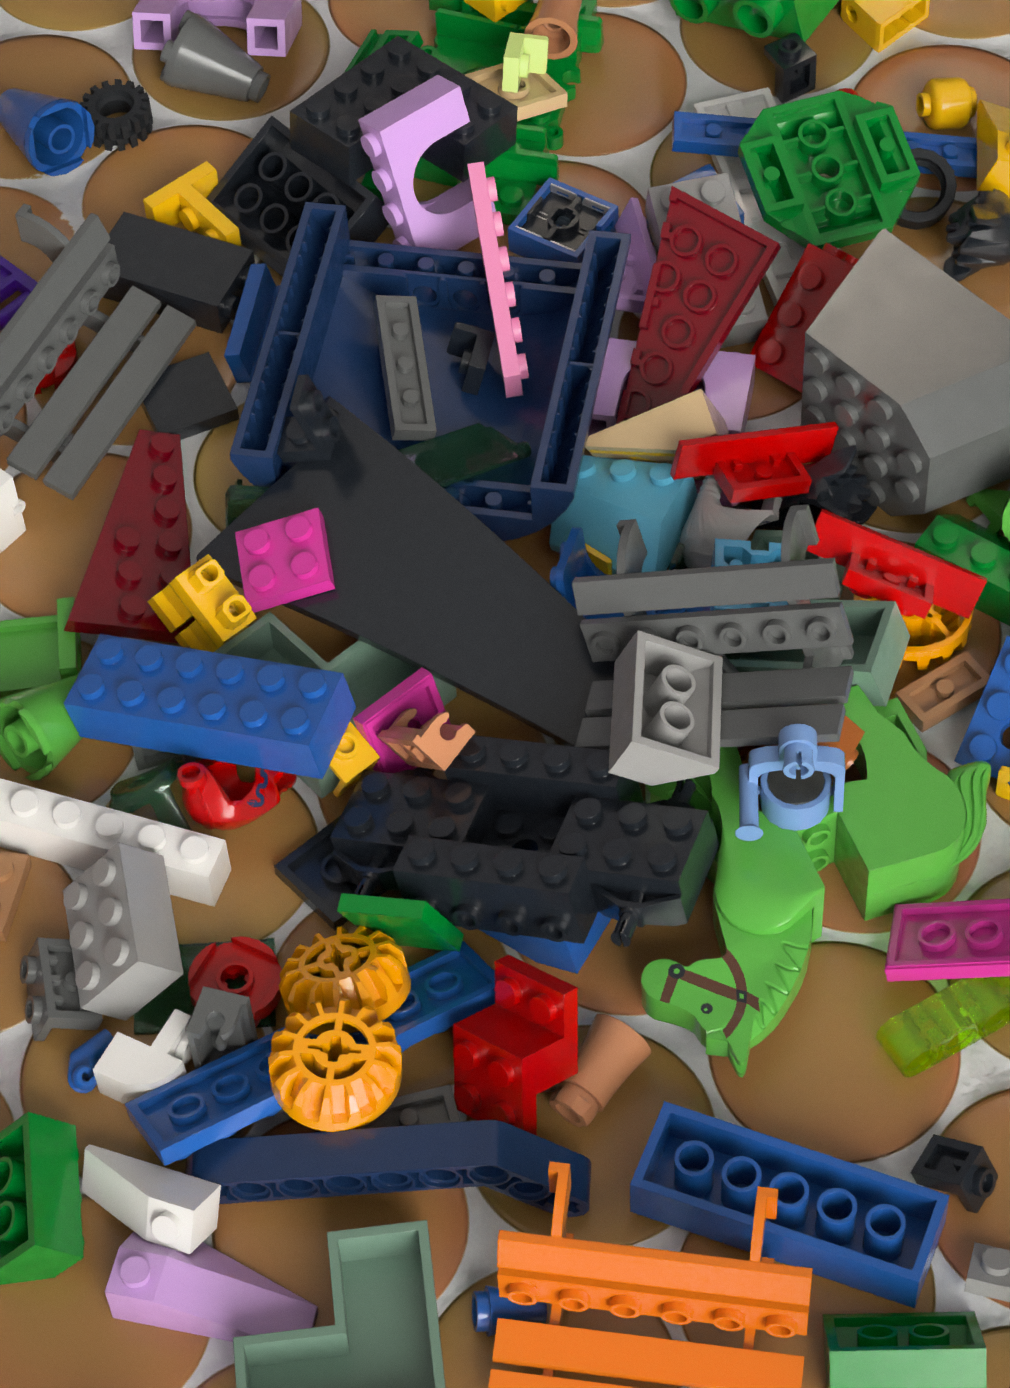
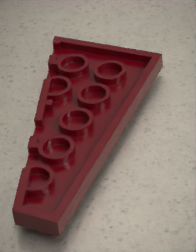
(693, 299)
(138, 546)

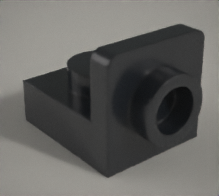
(793, 67)
(474, 348)
(956, 1169)

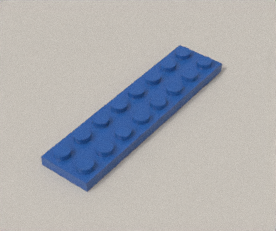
(237, 1087)

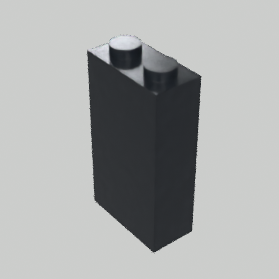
(180, 269)

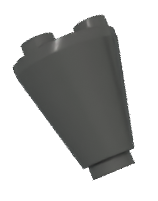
(211, 62)

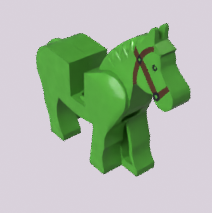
(891, 844)

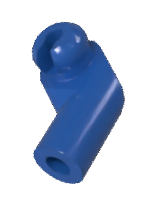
(83, 1060)

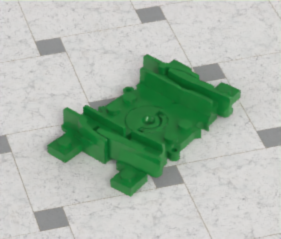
(474, 42)

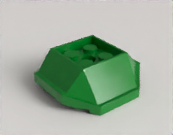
(834, 136)

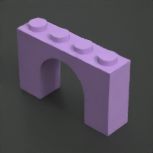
(269, 23)
(395, 141)
(726, 384)

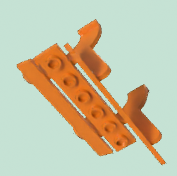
(650, 1283)

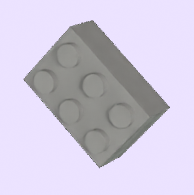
(122, 932)

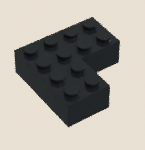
(328, 126)

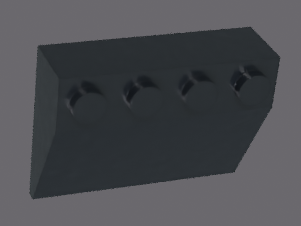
(269, 190)

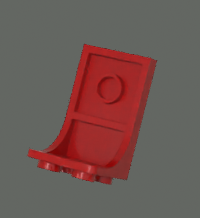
(811, 285)

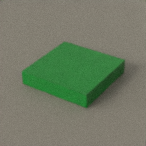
(405, 920)

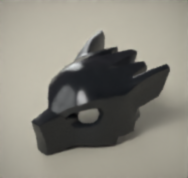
(979, 235)
(833, 488)

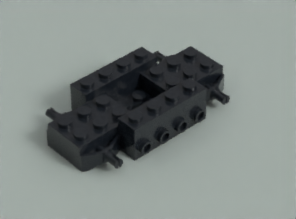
(528, 842)

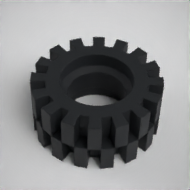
(119, 99)

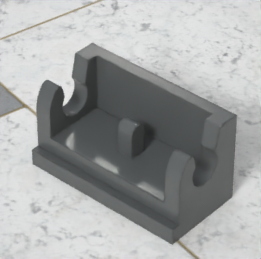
(219, 1025)

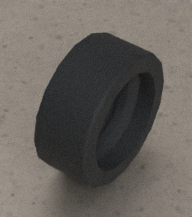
(948, 185)

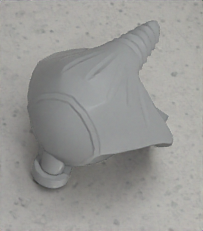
(712, 520)

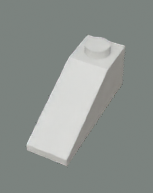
(152, 1199)

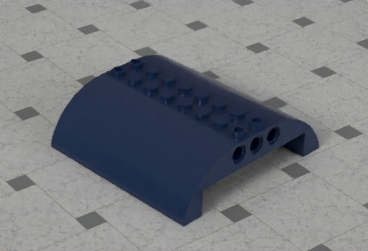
(329, 331)

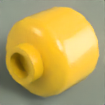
(946, 103)

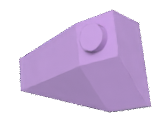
(200, 1293)

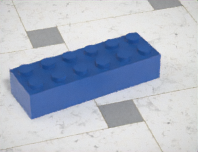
(211, 705)
(830, 1212)

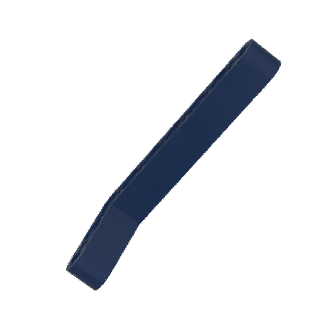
(392, 1161)

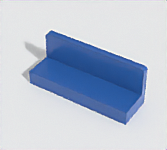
(251, 322)

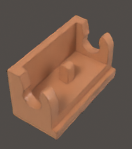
(430, 746)

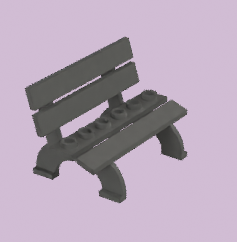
(48, 323)
(815, 627)

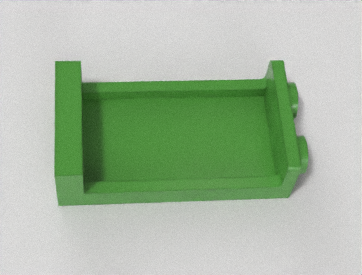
(38, 650)

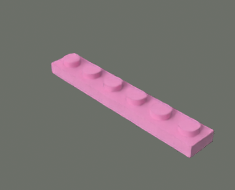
(500, 293)

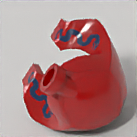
(221, 800)

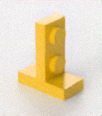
(186, 202)

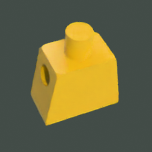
(883, 20)

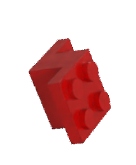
(516, 1045)

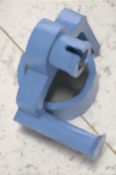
(793, 783)

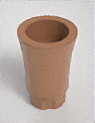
(559, 23)
(604, 1064)

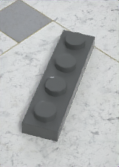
(404, 368)

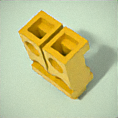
(209, 598)

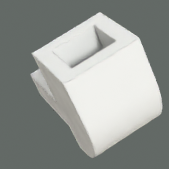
(134, 1068)

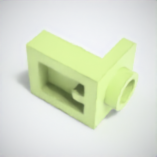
(523, 56)

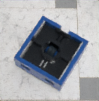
(559, 223)

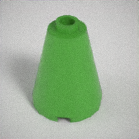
(37, 728)

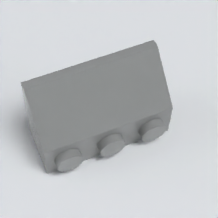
(665, 711)

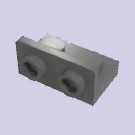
(53, 989)

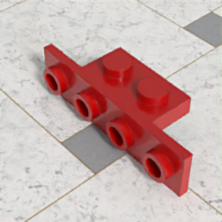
(756, 462)
(894, 570)

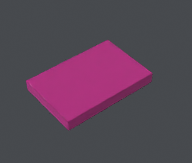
(949, 940)

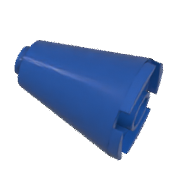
(47, 129)

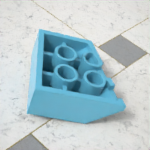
(625, 491)

